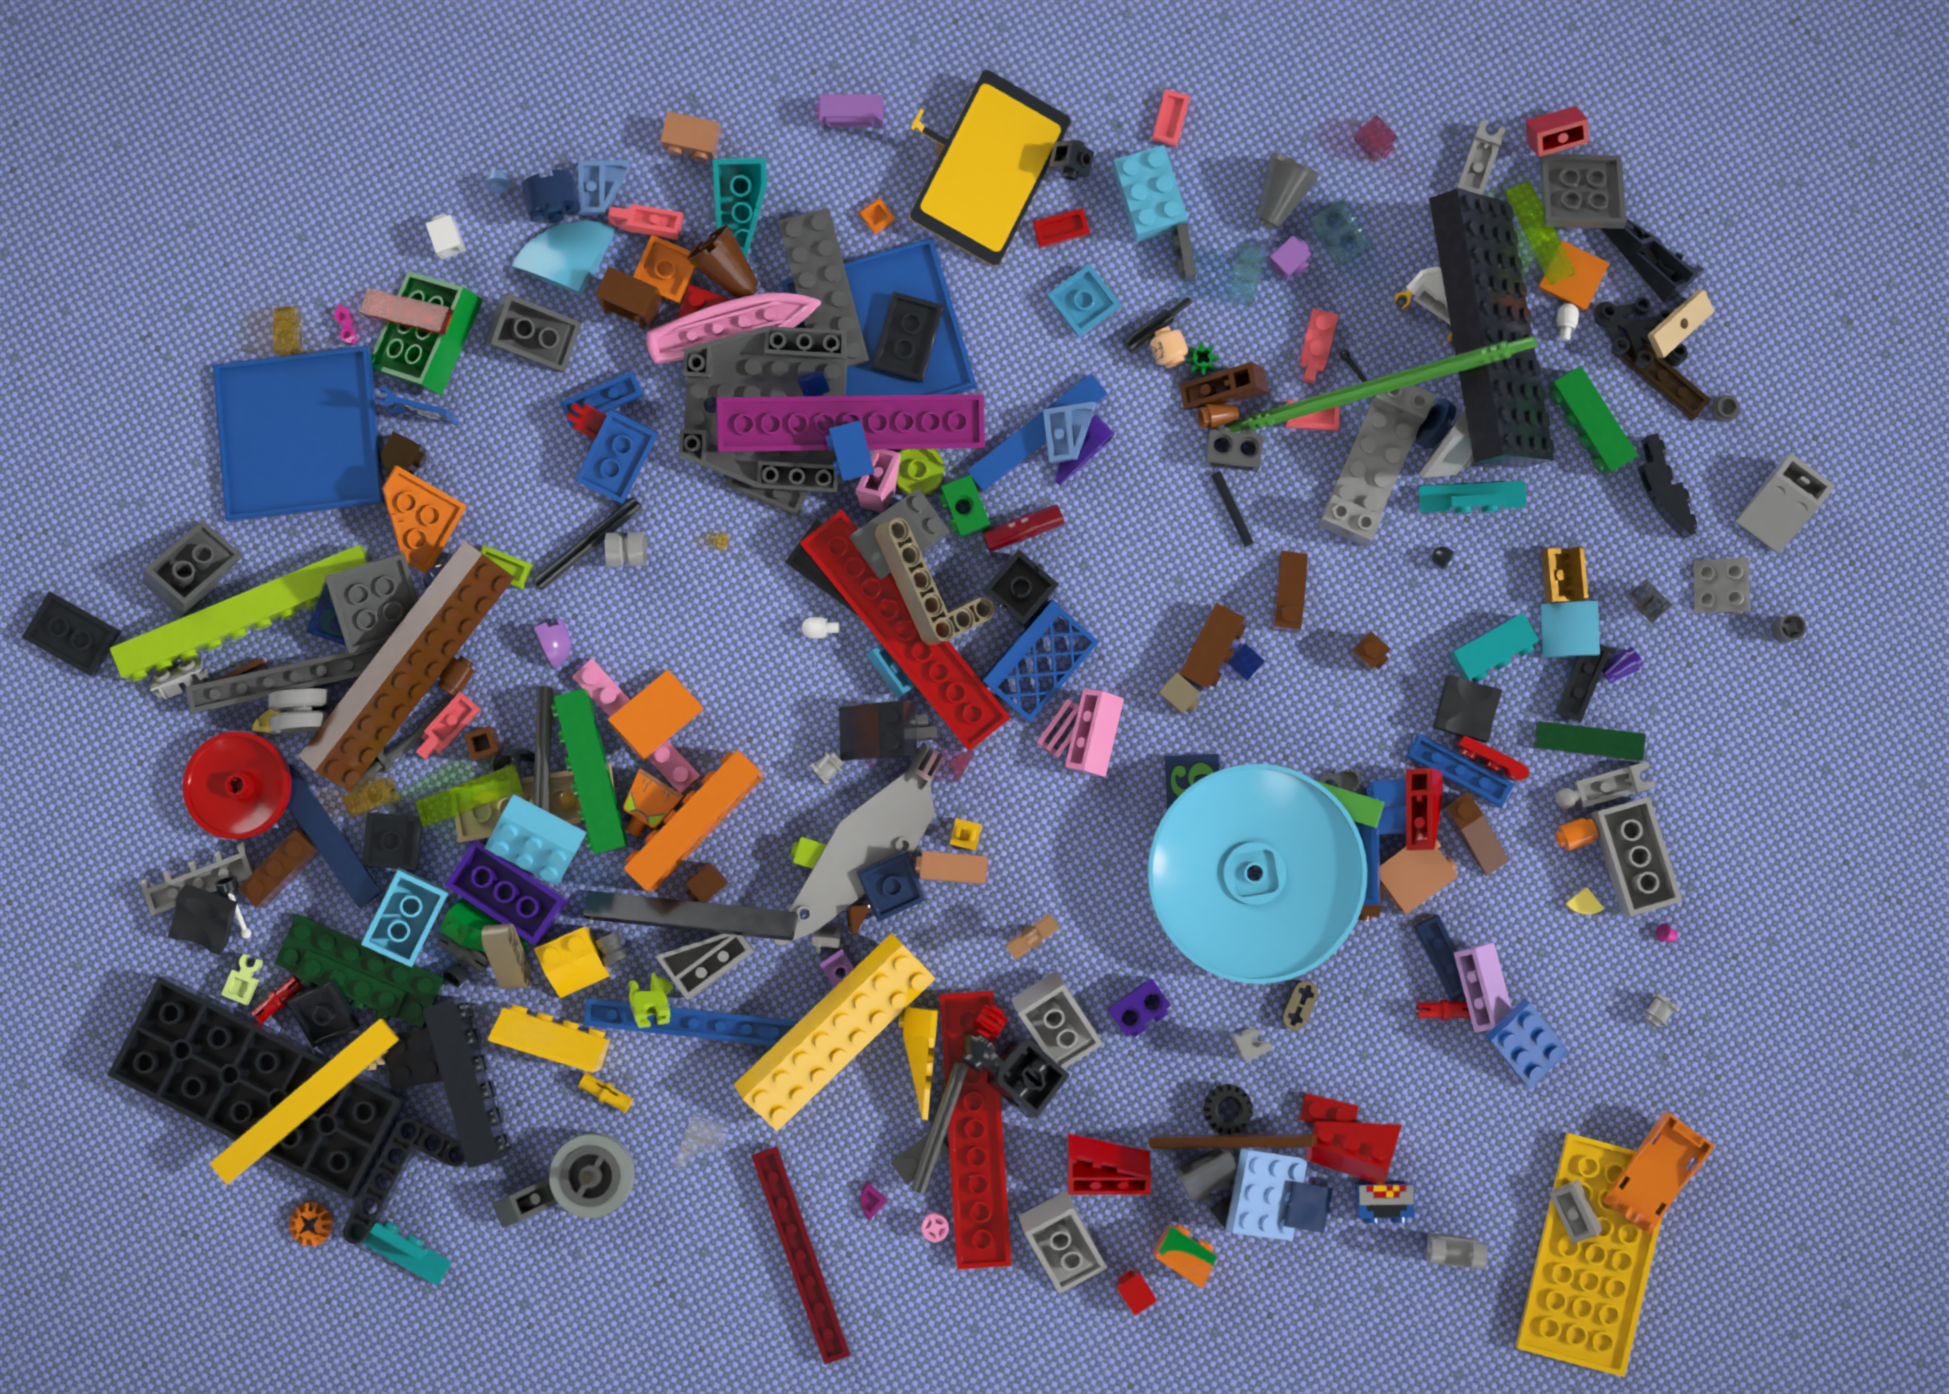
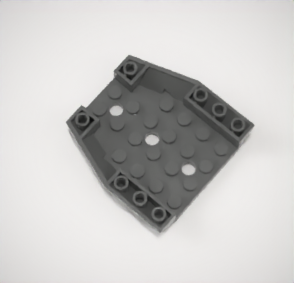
(761, 365)

